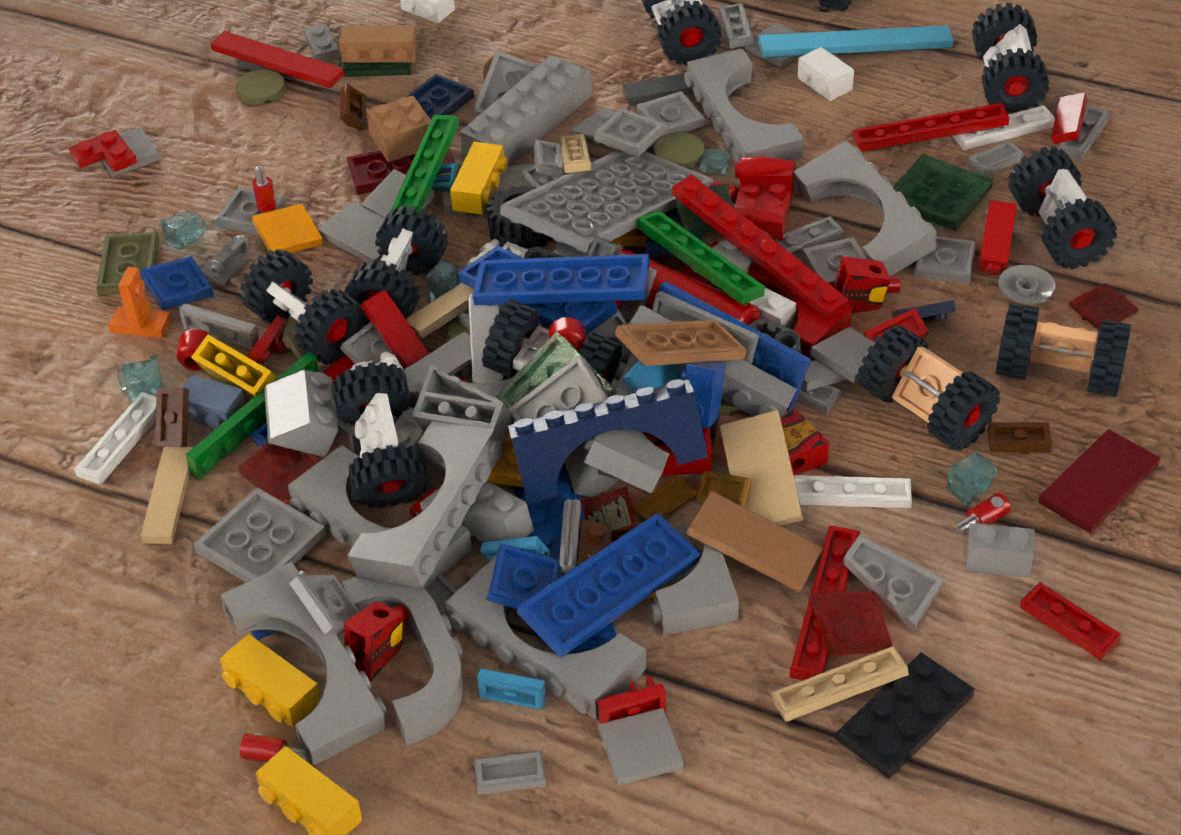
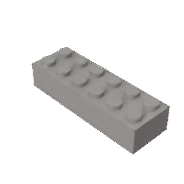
(530, 108)

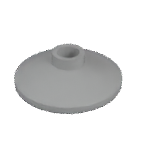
(1026, 284)

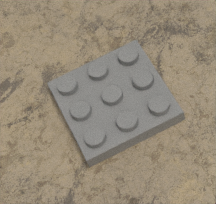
(259, 537)

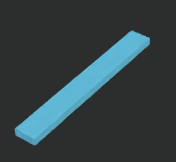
(856, 41)

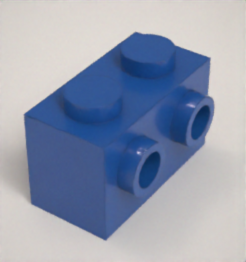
(707, 383)

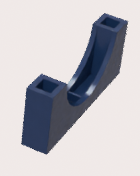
(547, 441)

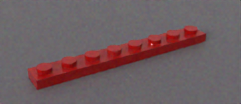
(760, 247)

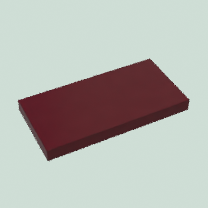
(372, 168)
(1099, 480)

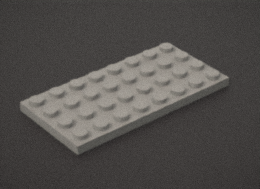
(601, 199)

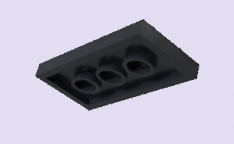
(905, 715)

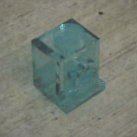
(183, 229)
(442, 279)
(141, 377)
(970, 477)

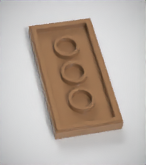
(680, 342)
(755, 541)

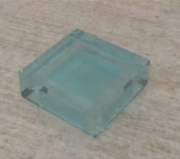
(715, 161)

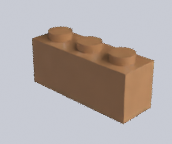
(378, 43)

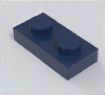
(936, 311)

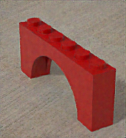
(809, 324)

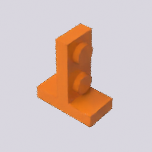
(136, 315)

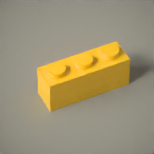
(478, 178)
(232, 367)
(270, 681)
(307, 795)

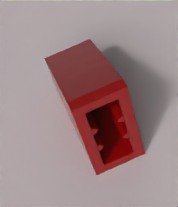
(997, 237)

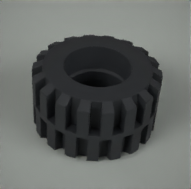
(504, 229)

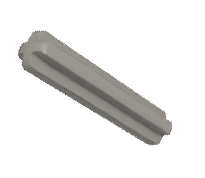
(570, 535)

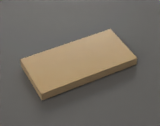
(759, 452)

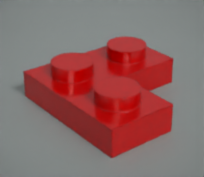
(106, 147)

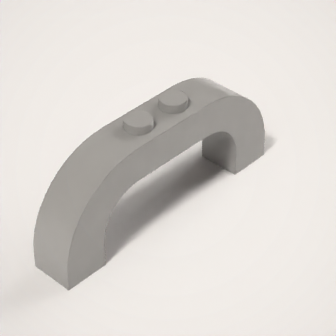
(436, 703)

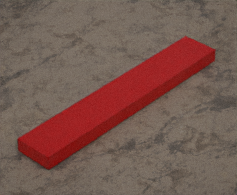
(277, 59)
(930, 127)
(831, 577)

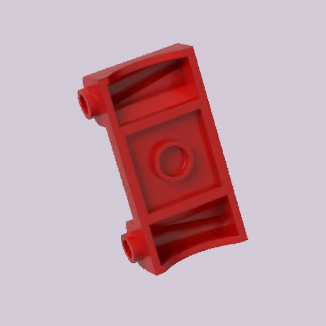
(765, 192)

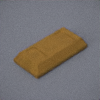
(728, 486)
(665, 499)

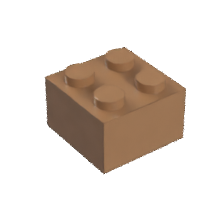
(398, 127)

